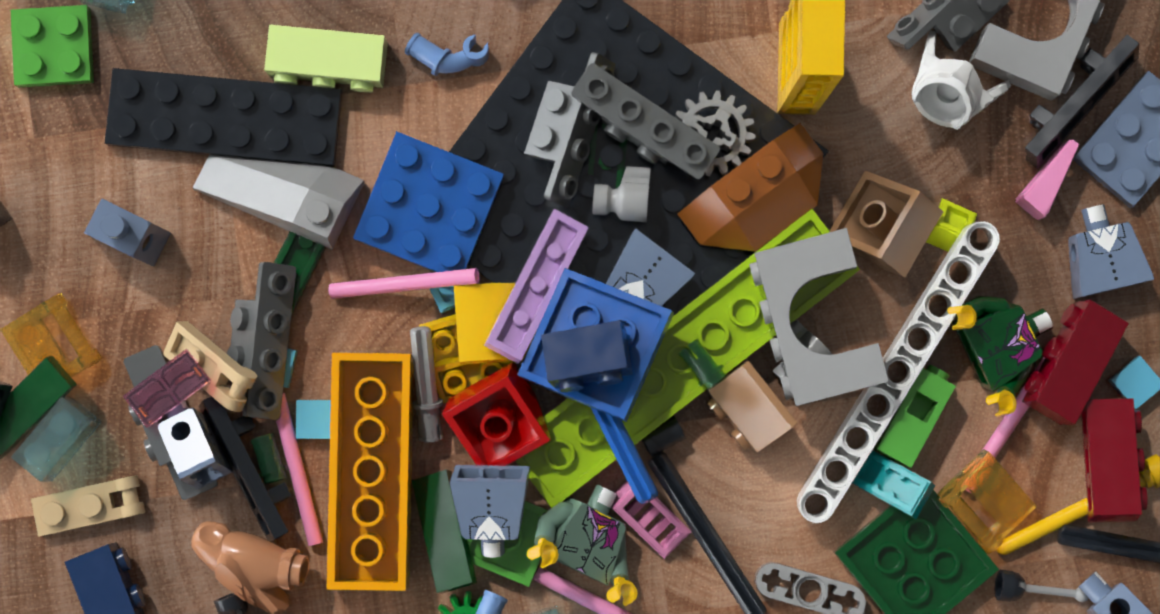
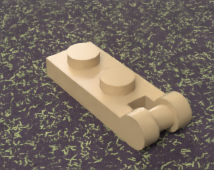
(215, 363)
(86, 506)

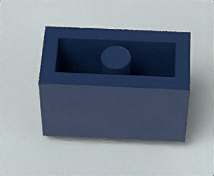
(587, 356)
(104, 582)

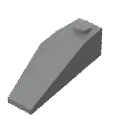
(291, 195)

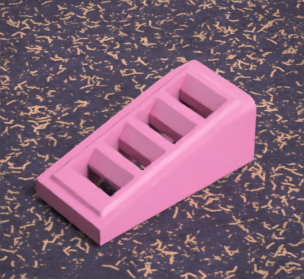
(1043, 188)
(671, 541)

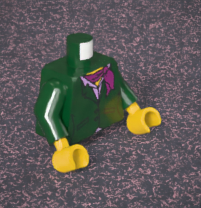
(1000, 345)

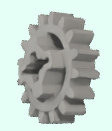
(730, 142)

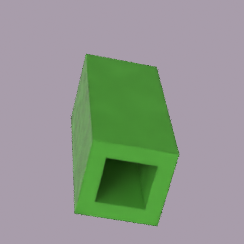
(915, 417)

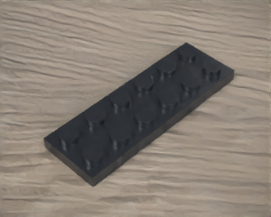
(223, 117)

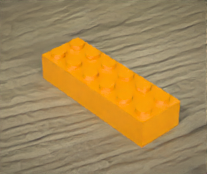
(370, 471)

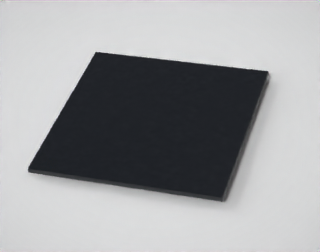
(656, 69)

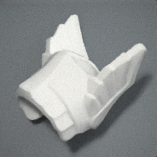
(950, 89)

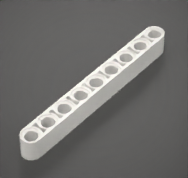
(914, 361)

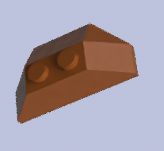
(759, 195)

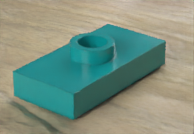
(894, 484)

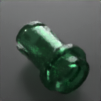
(703, 366)
(269, 459)

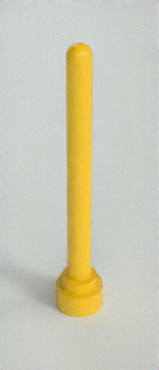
(1148, 478)

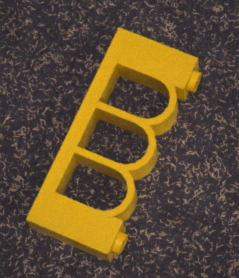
(810, 54)

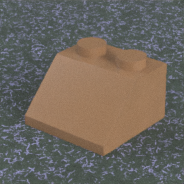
(887, 222)
(750, 408)

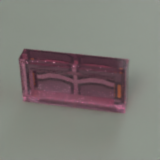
(167, 388)

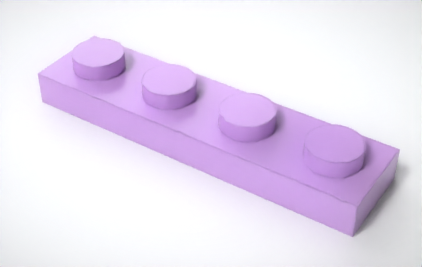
(535, 286)

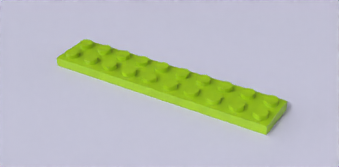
(729, 328)

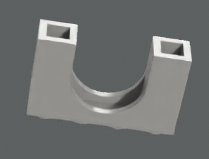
(1037, 65)
(782, 274)

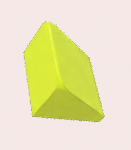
(950, 224)

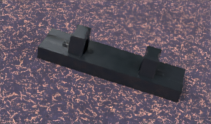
(1103, 76)
(258, 497)

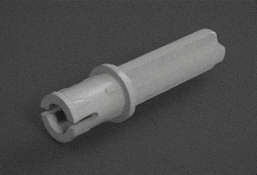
(427, 401)

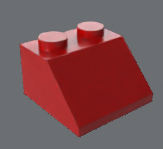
(497, 418)

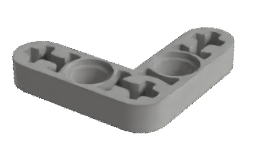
(784, 573)

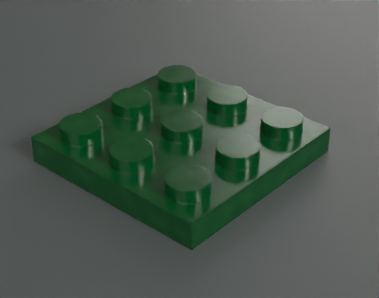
(916, 562)

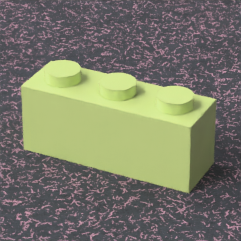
(326, 57)

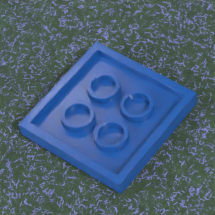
(428, 205)
(587, 302)

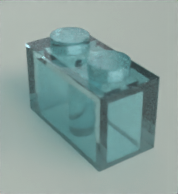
(56, 439)

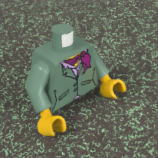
(587, 542)

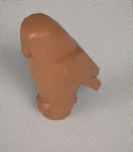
(250, 565)

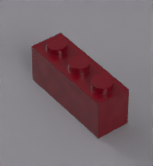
(1074, 362)
(1113, 460)

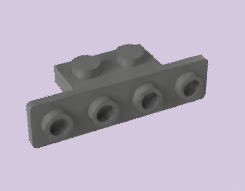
(951, 19)
(644, 123)
(564, 135)
(262, 338)
(139, 368)

